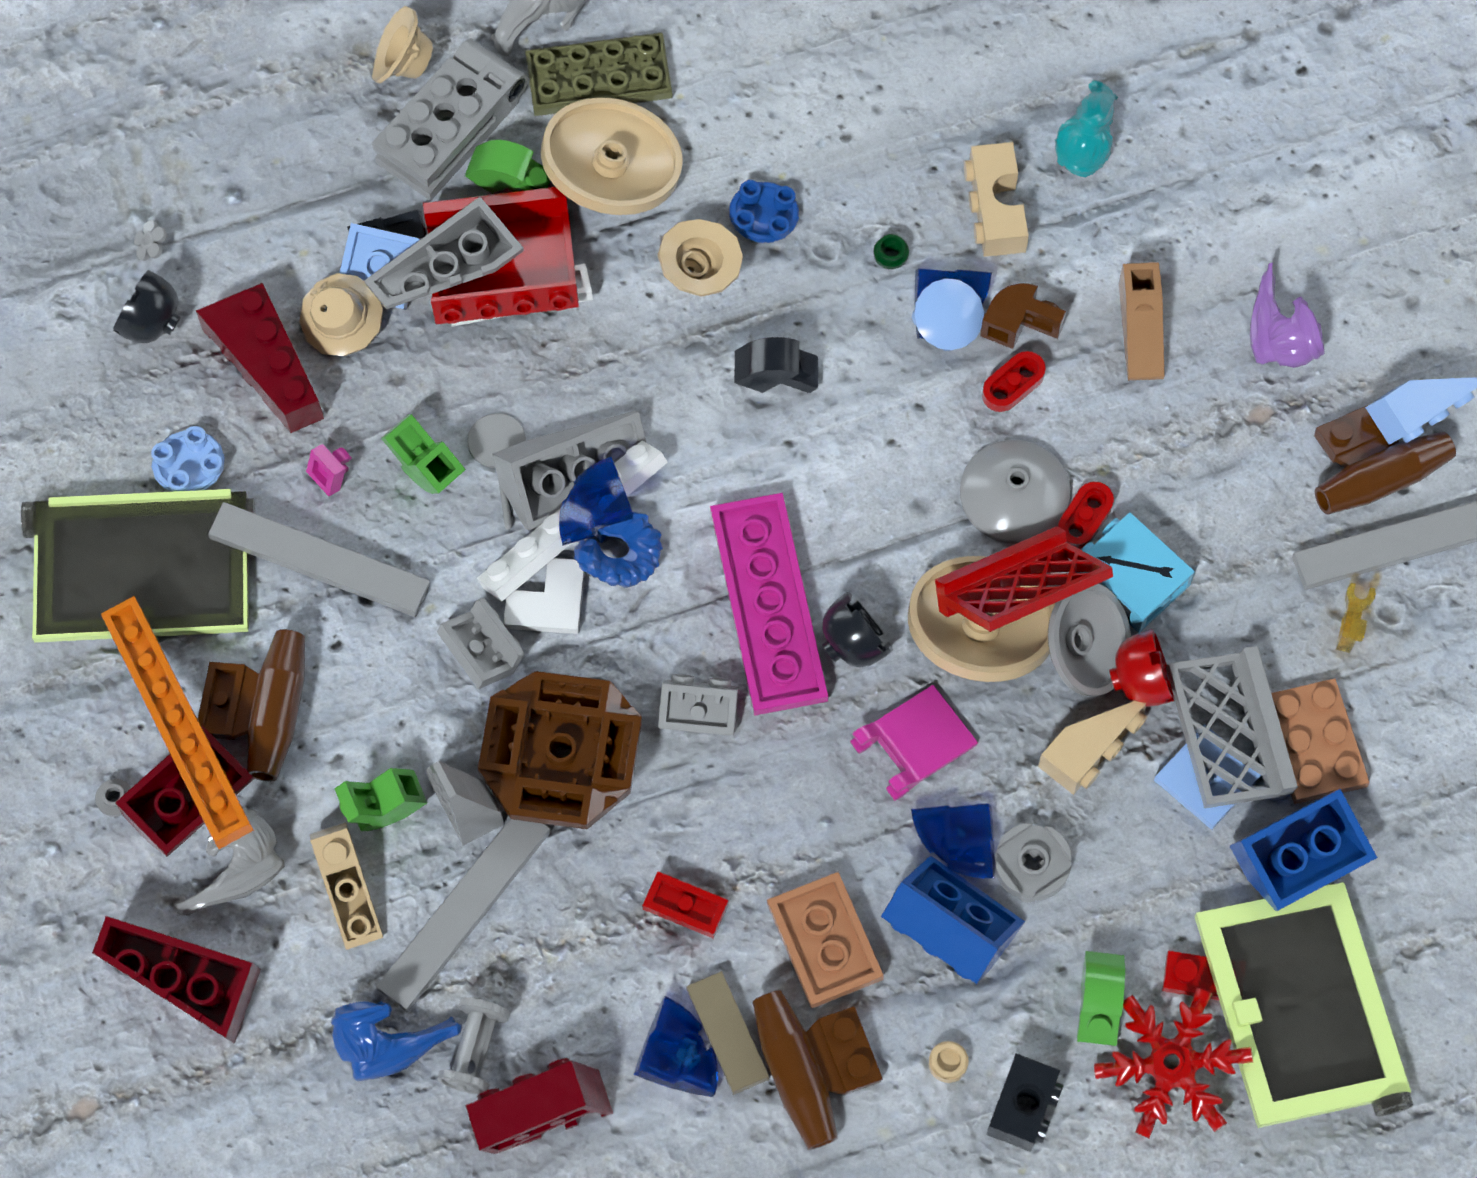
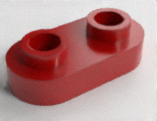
(1012, 383)
(1085, 518)

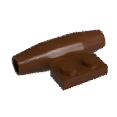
(1373, 465)
(258, 704)
(813, 1063)

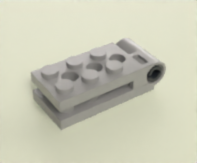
(449, 118)

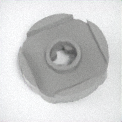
(1028, 883)

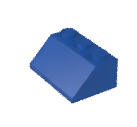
(1304, 850)
(952, 919)

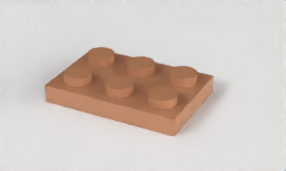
(1319, 741)
(825, 940)

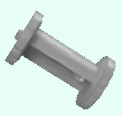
(473, 1045)

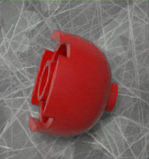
(1142, 670)

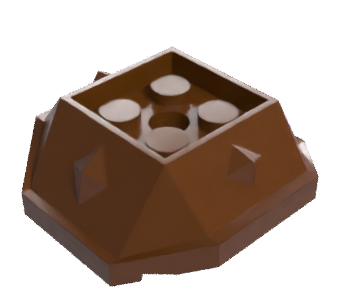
(554, 712)

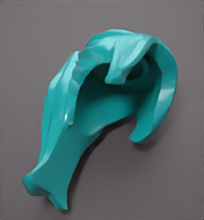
(1085, 138)

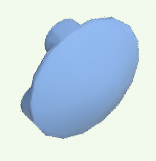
(948, 314)
(187, 460)

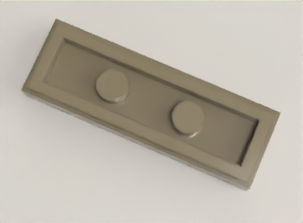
(727, 1033)

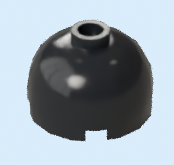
(149, 310)
(853, 634)

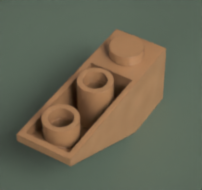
(1142, 320)

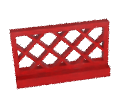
(1022, 564)

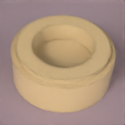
(948, 1062)

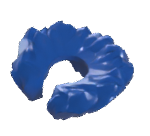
(634, 567)

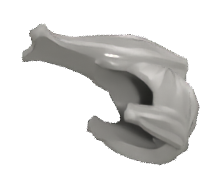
(524, 12)
(250, 868)

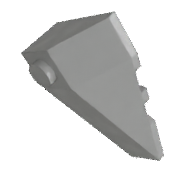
(543, 469)

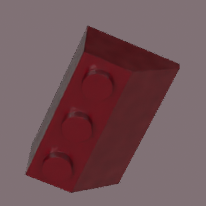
(163, 806)

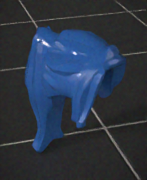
(378, 1053)

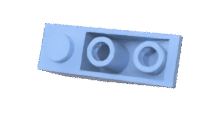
(1415, 402)

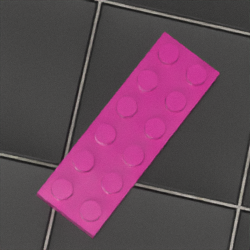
(768, 604)

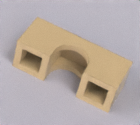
(999, 226)

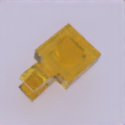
(1352, 626)

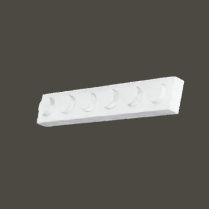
(545, 543)

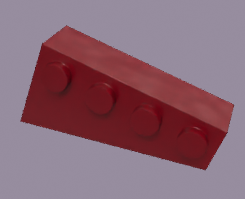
(259, 347)
(189, 976)

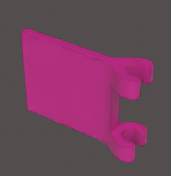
(918, 738)

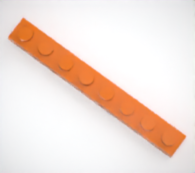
(177, 723)

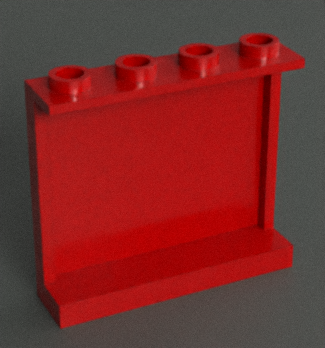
(534, 280)

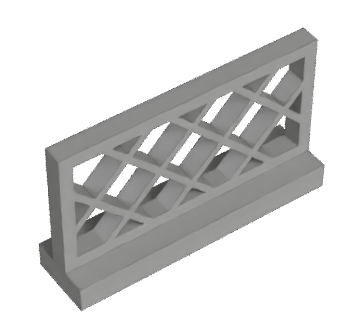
(1263, 728)

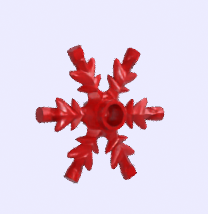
(1189, 1062)

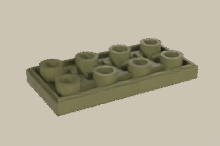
(612, 68)

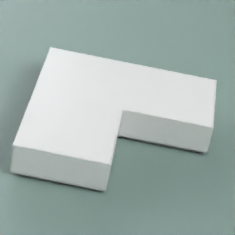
(551, 610)

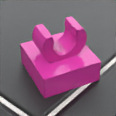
(328, 468)

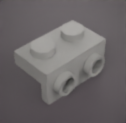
(482, 644)

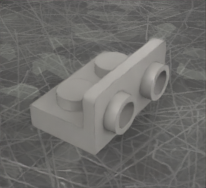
(698, 706)

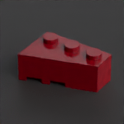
(537, 1105)

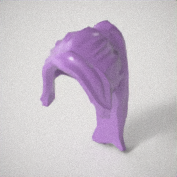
(1280, 338)

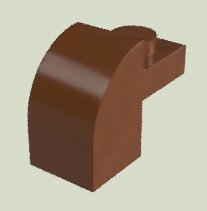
(1016, 308)

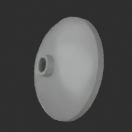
(1010, 510)
(1085, 638)

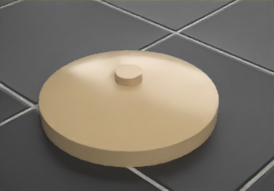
(611, 156)
(968, 648)

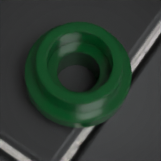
(891, 243)

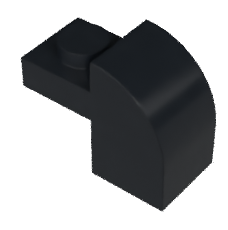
(775, 362)

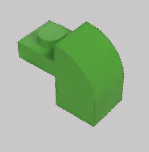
(505, 165)
(422, 459)
(382, 800)
(1101, 998)

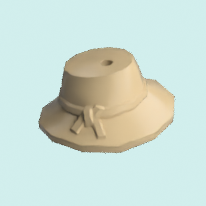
(402, 48)
(704, 249)
(350, 319)

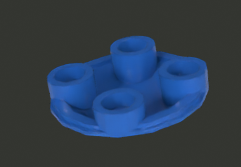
(764, 211)

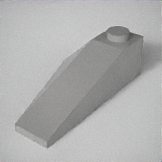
(454, 253)
(466, 801)

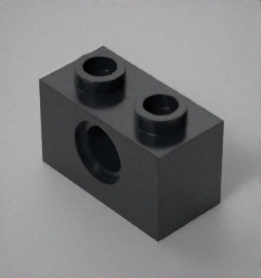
(1025, 1079)

